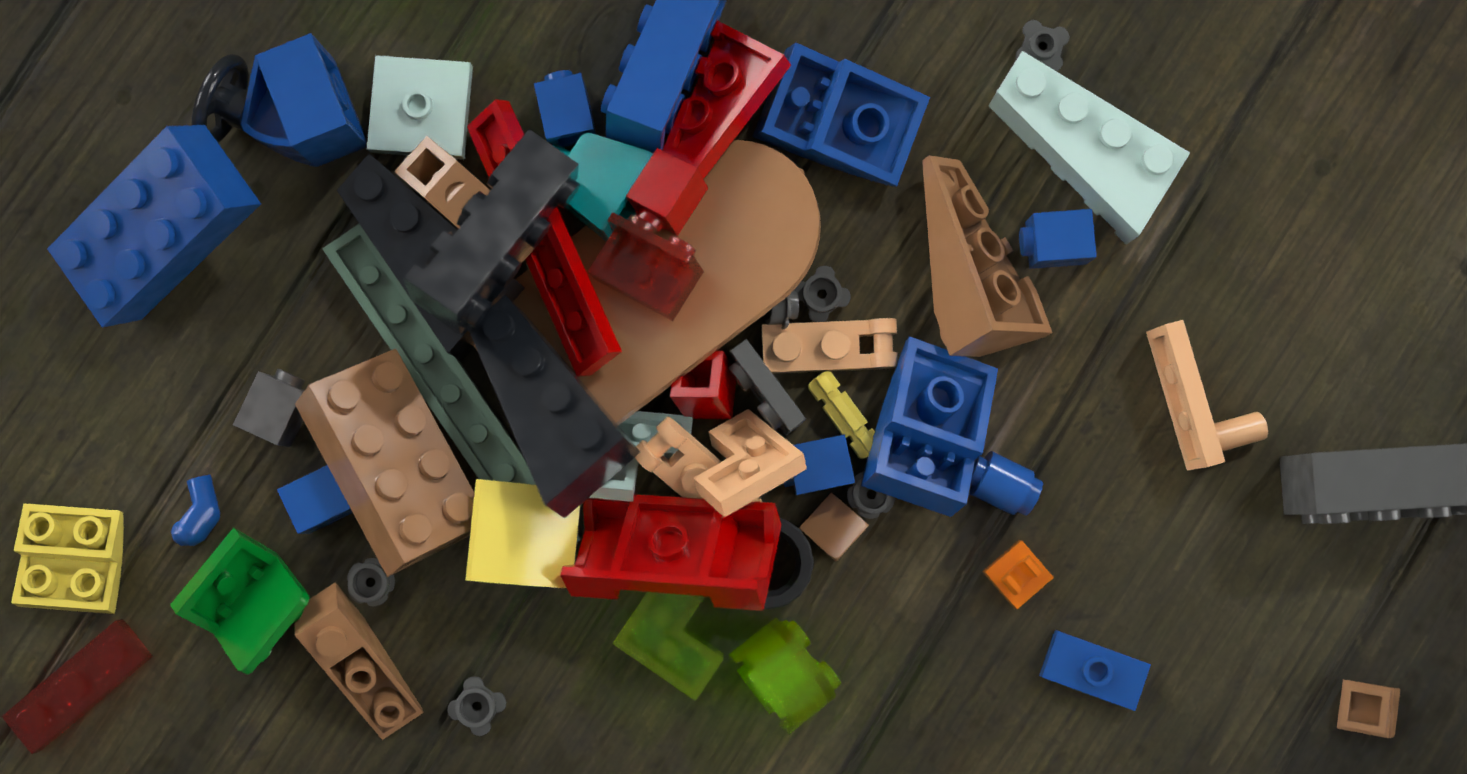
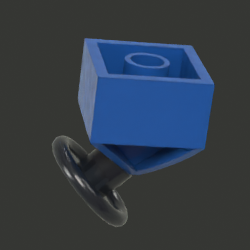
(291, 103)

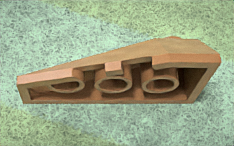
(974, 285)

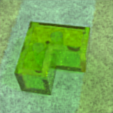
(664, 645)

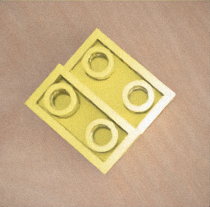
(518, 536)
(69, 558)

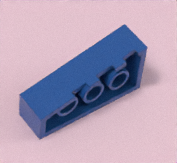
(658, 69)

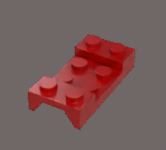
(676, 549)

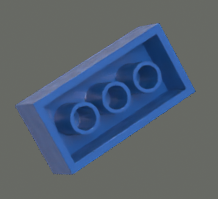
(153, 224)

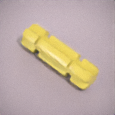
(843, 413)

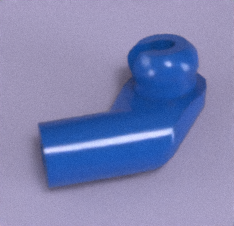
(201, 516)

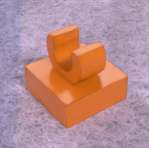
(1018, 574)

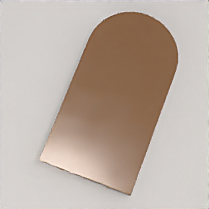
(755, 245)

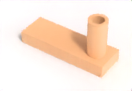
(1197, 434)

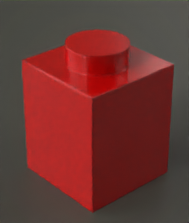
(667, 192)
(706, 389)

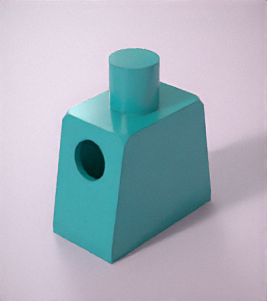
(605, 177)

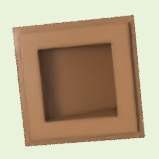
(833, 526)
(1368, 708)

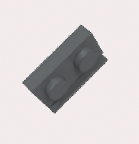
(753, 374)

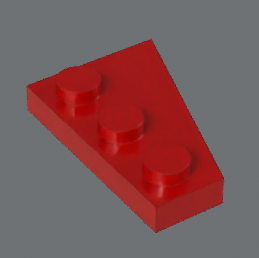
(726, 96)

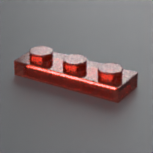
(77, 686)

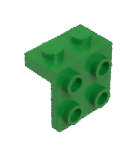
(243, 599)

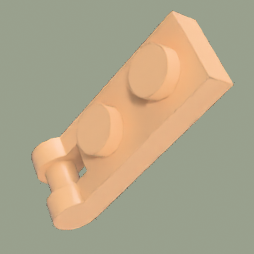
(828, 346)
(683, 465)

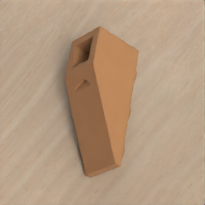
(442, 182)
(356, 661)

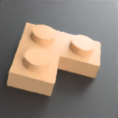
(754, 463)

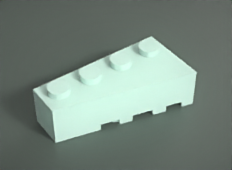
(1090, 144)

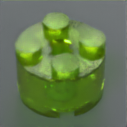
(785, 674)

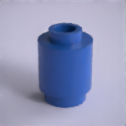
(1005, 484)

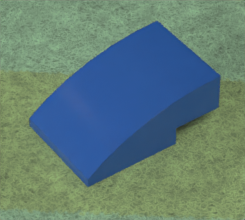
(842, 116)
(931, 428)

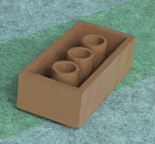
(389, 460)

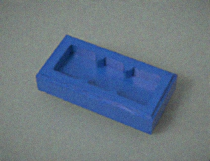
(1095, 670)

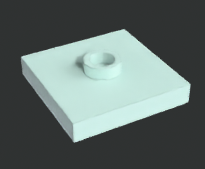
(417, 101)

